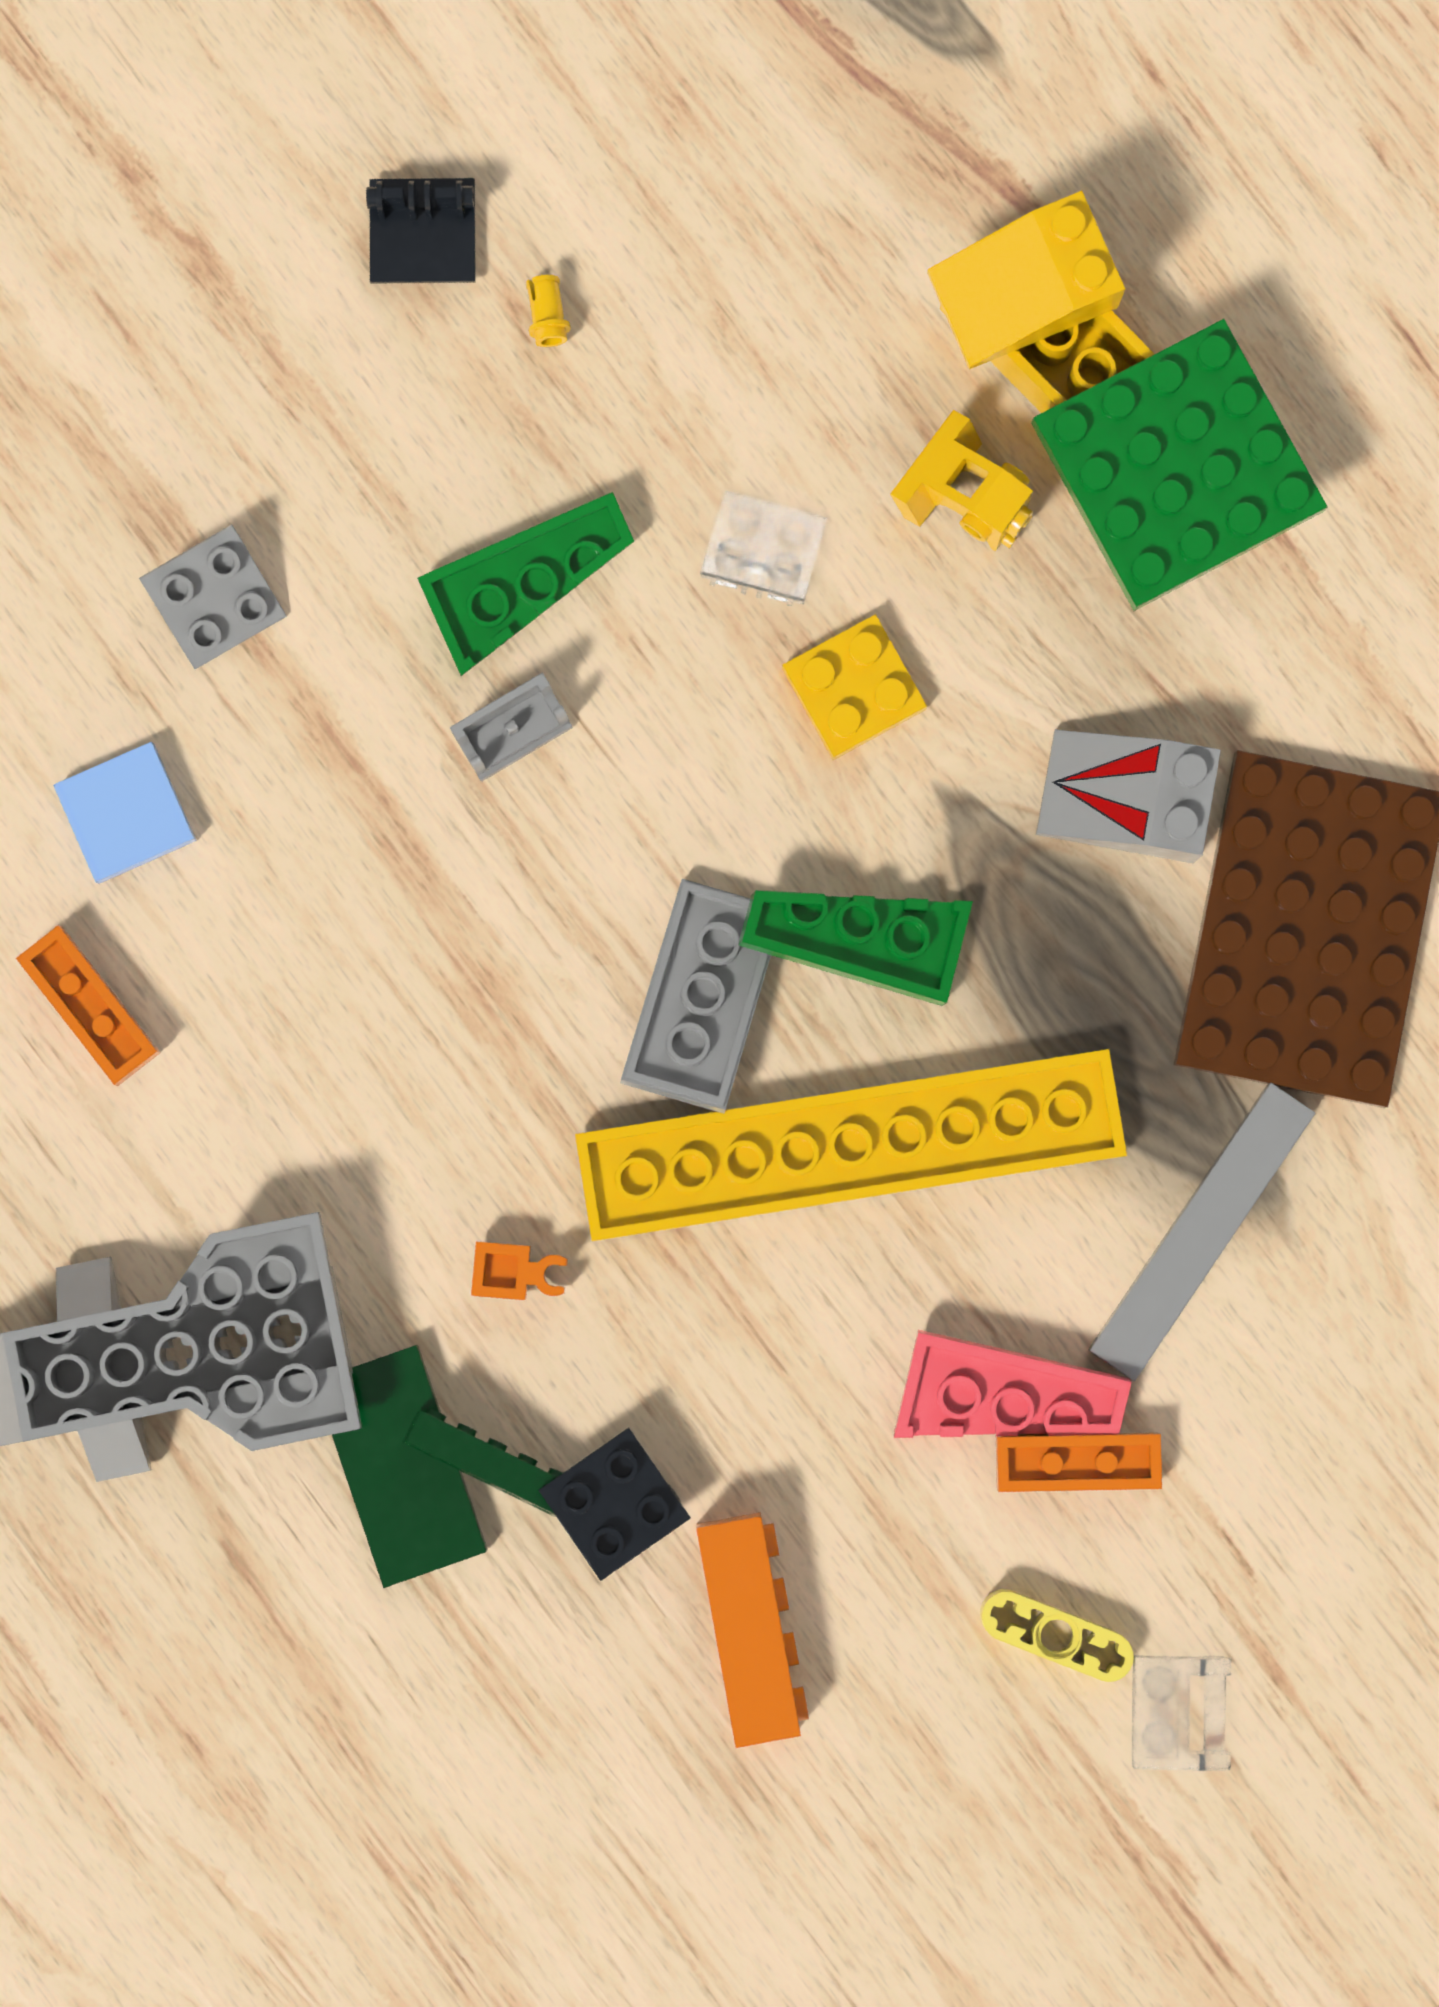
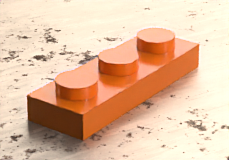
(88, 1005)
(1078, 1462)

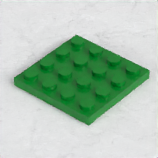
(1179, 464)

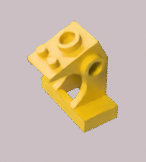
(995, 509)

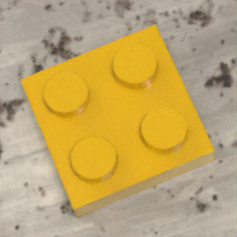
(854, 687)

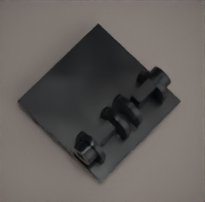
(422, 230)
(614, 1504)

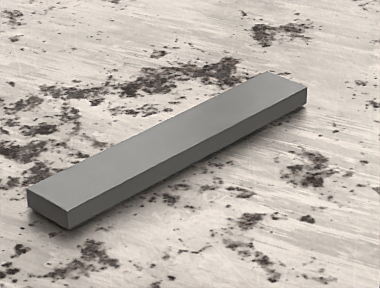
(1201, 1231)

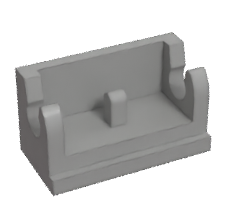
(511, 727)

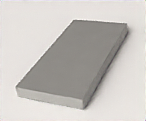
(697, 1001)

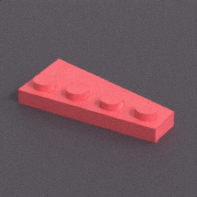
(987, 1390)

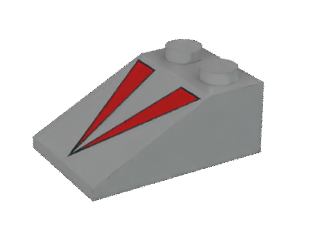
(1129, 794)

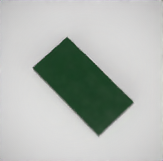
(407, 1502)

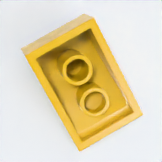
(1028, 281)

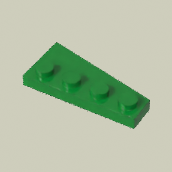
(514, 581)
(880, 942)

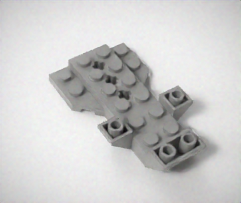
(110, 1365)

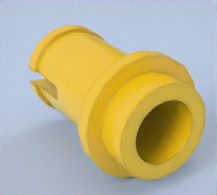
(547, 311)

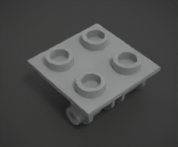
(213, 596)

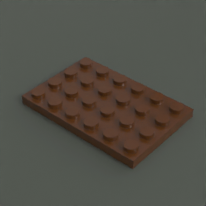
(1310, 929)

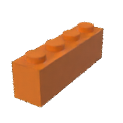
(749, 1630)

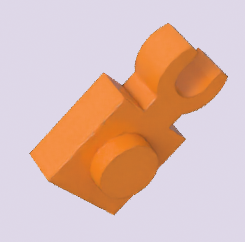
(507, 1271)

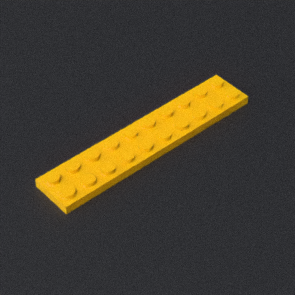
(850, 1145)

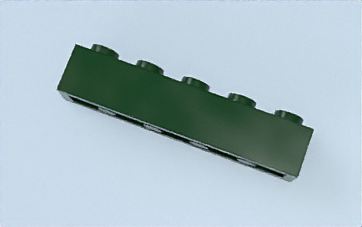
(480, 1459)

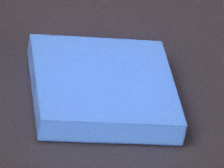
(124, 812)

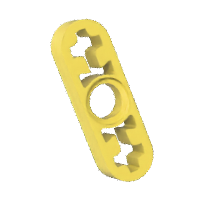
(1099, 1637)

